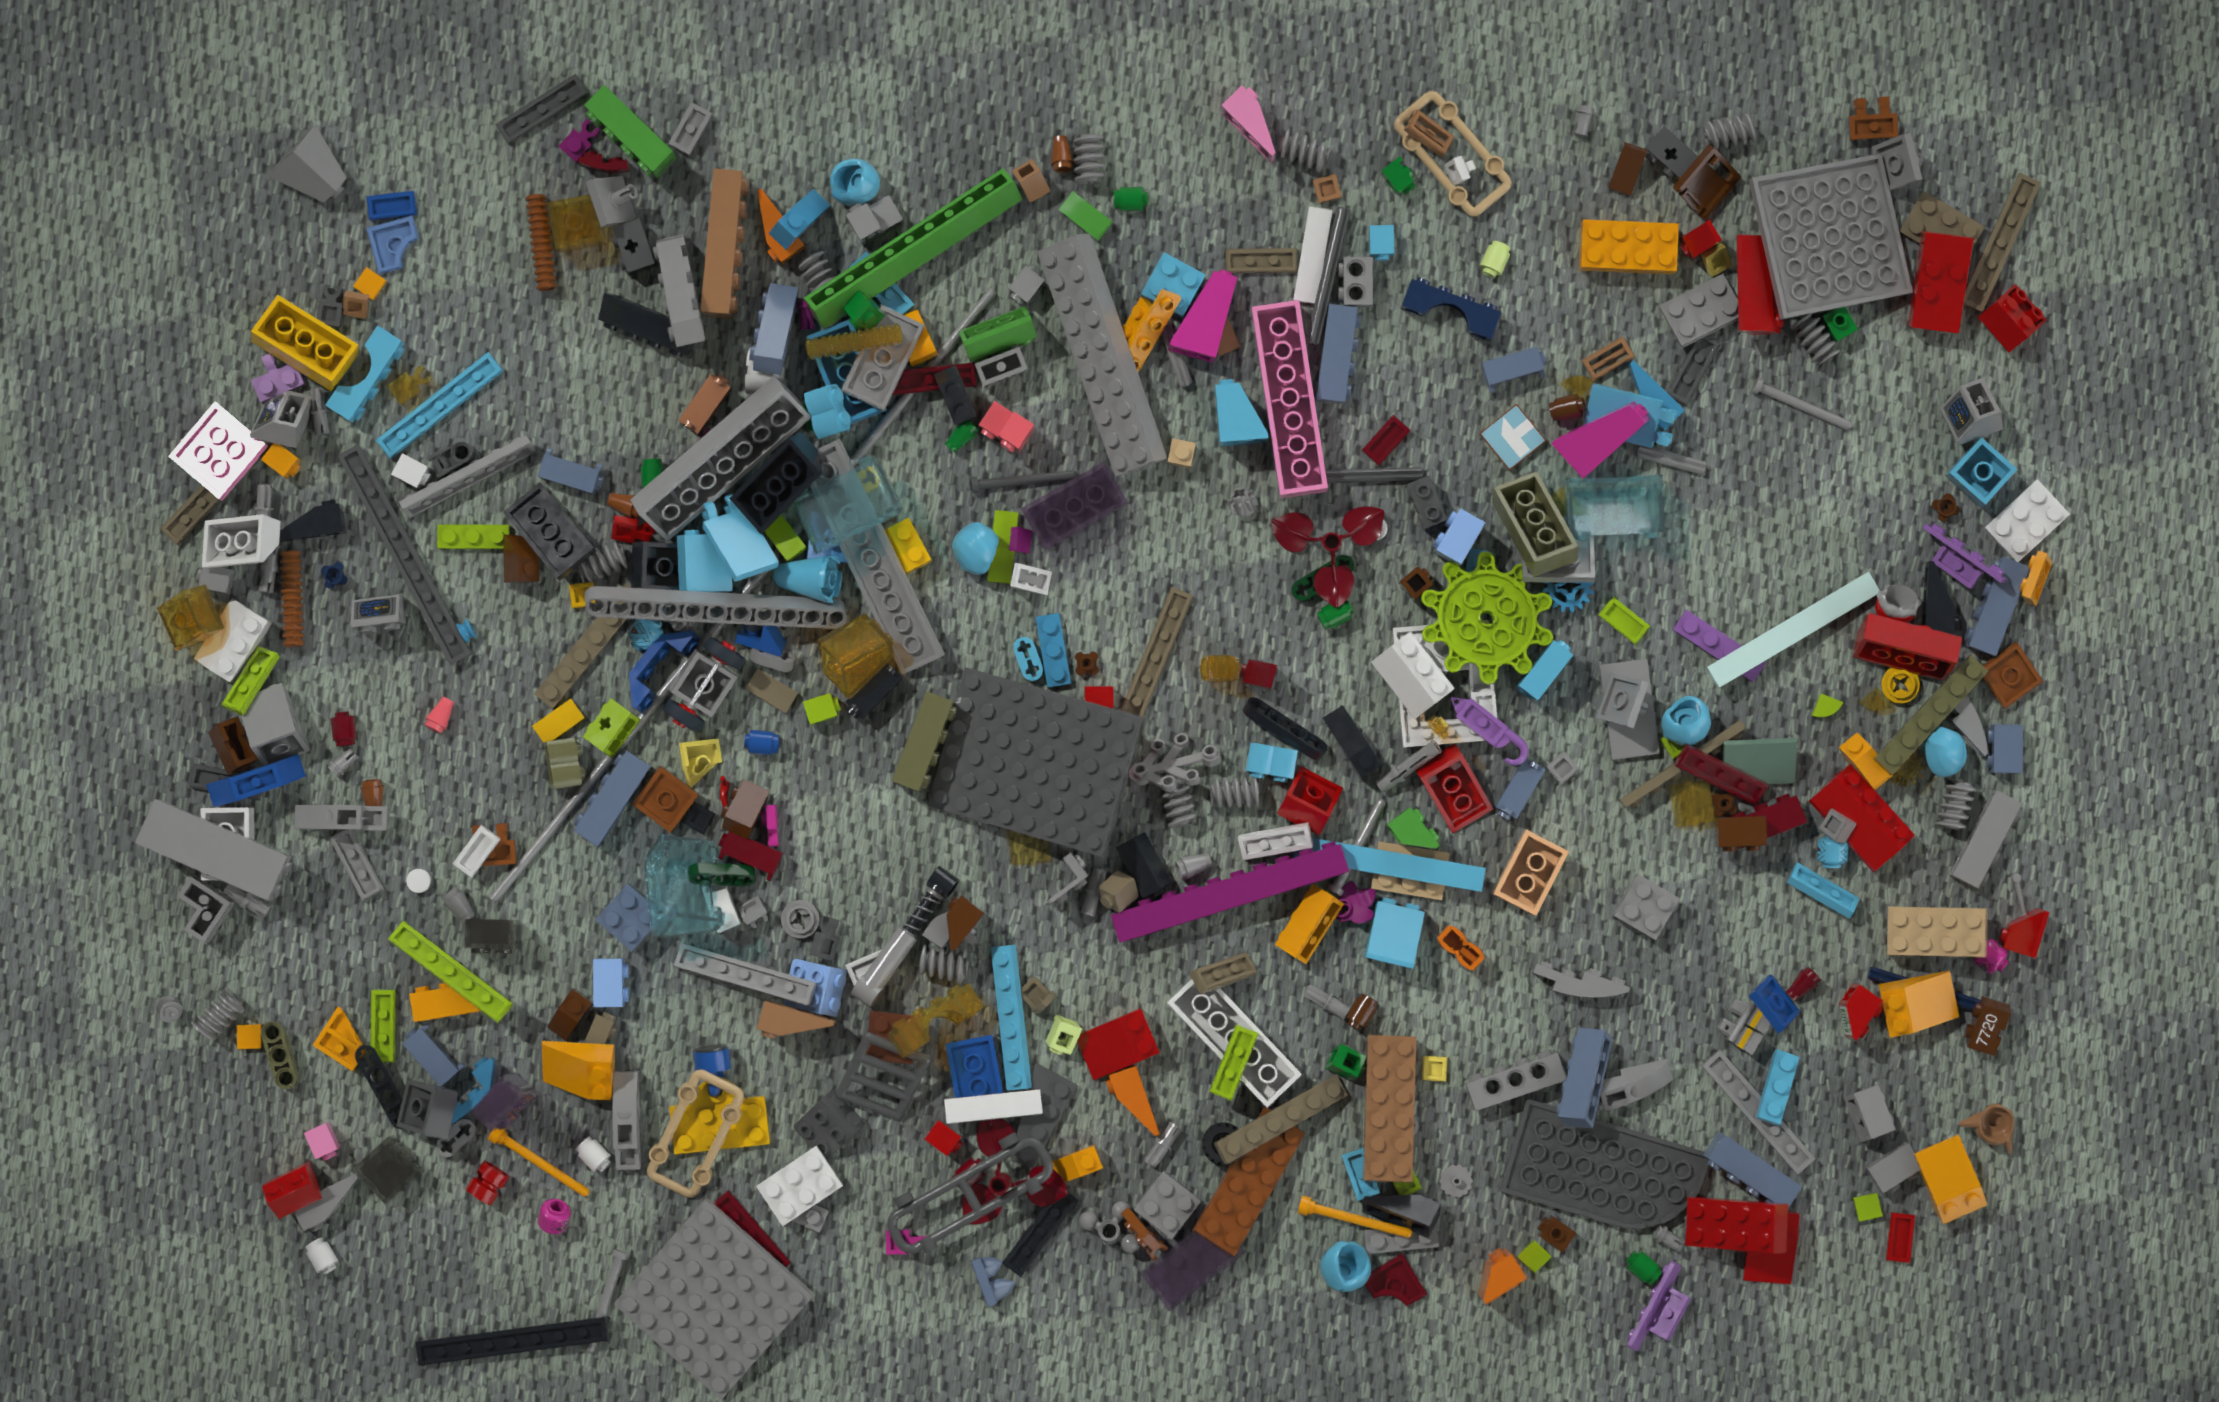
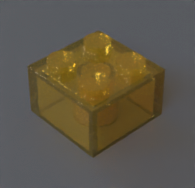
(575, 224)
(190, 617)

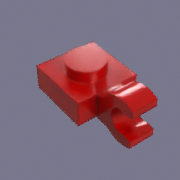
(628, 530)

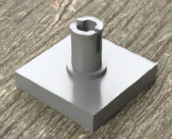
(1900, 161)
(612, 200)
(1623, 701)

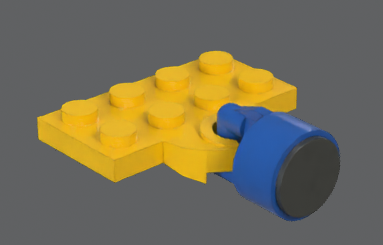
(704, 1118)

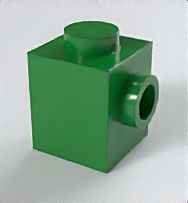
(863, 311)
(1838, 323)

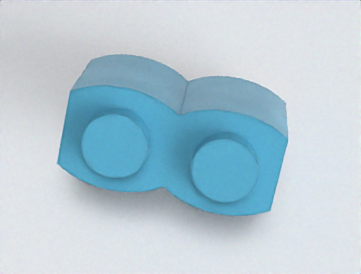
(827, 411)
(1271, 761)

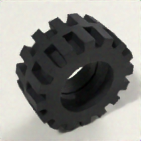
(1208, 1138)

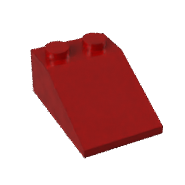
(1454, 788)
(1117, 1044)
(1777, 1266)

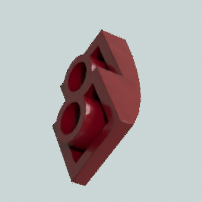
(596, 162)

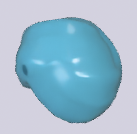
(854, 182)
(975, 548)
(1686, 721)
(1944, 751)
(1345, 1266)

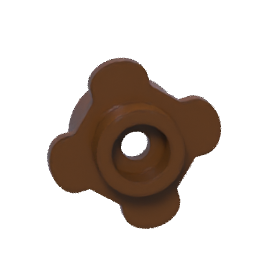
(1947, 500)
(1082, 658)
(1719, 808)

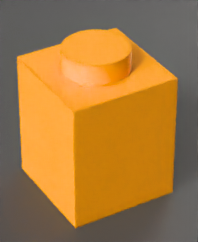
(282, 460)

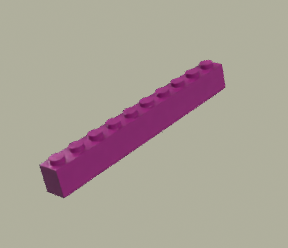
(1231, 892)

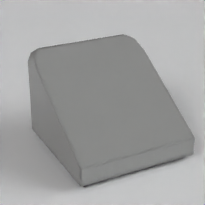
(1837, 826)

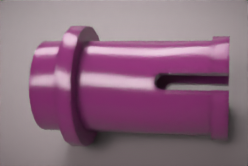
(805, 316)

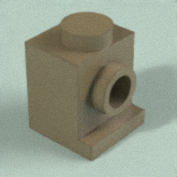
(602, 1029)

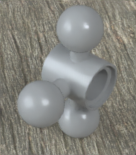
(1089, 1221)

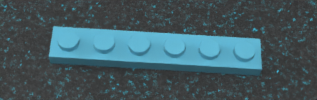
(1011, 1017)

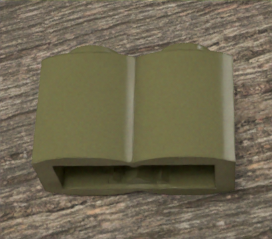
(563, 763)

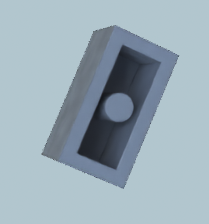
(2005, 748)

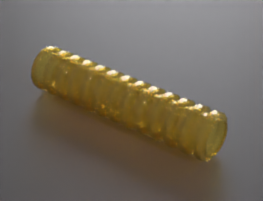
(854, 341)

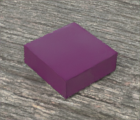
(1020, 540)

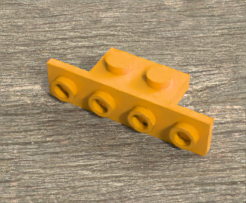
(1147, 324)

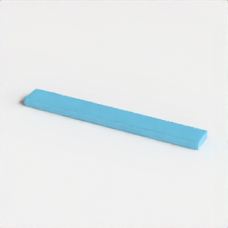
(1409, 866)

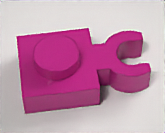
(770, 819)

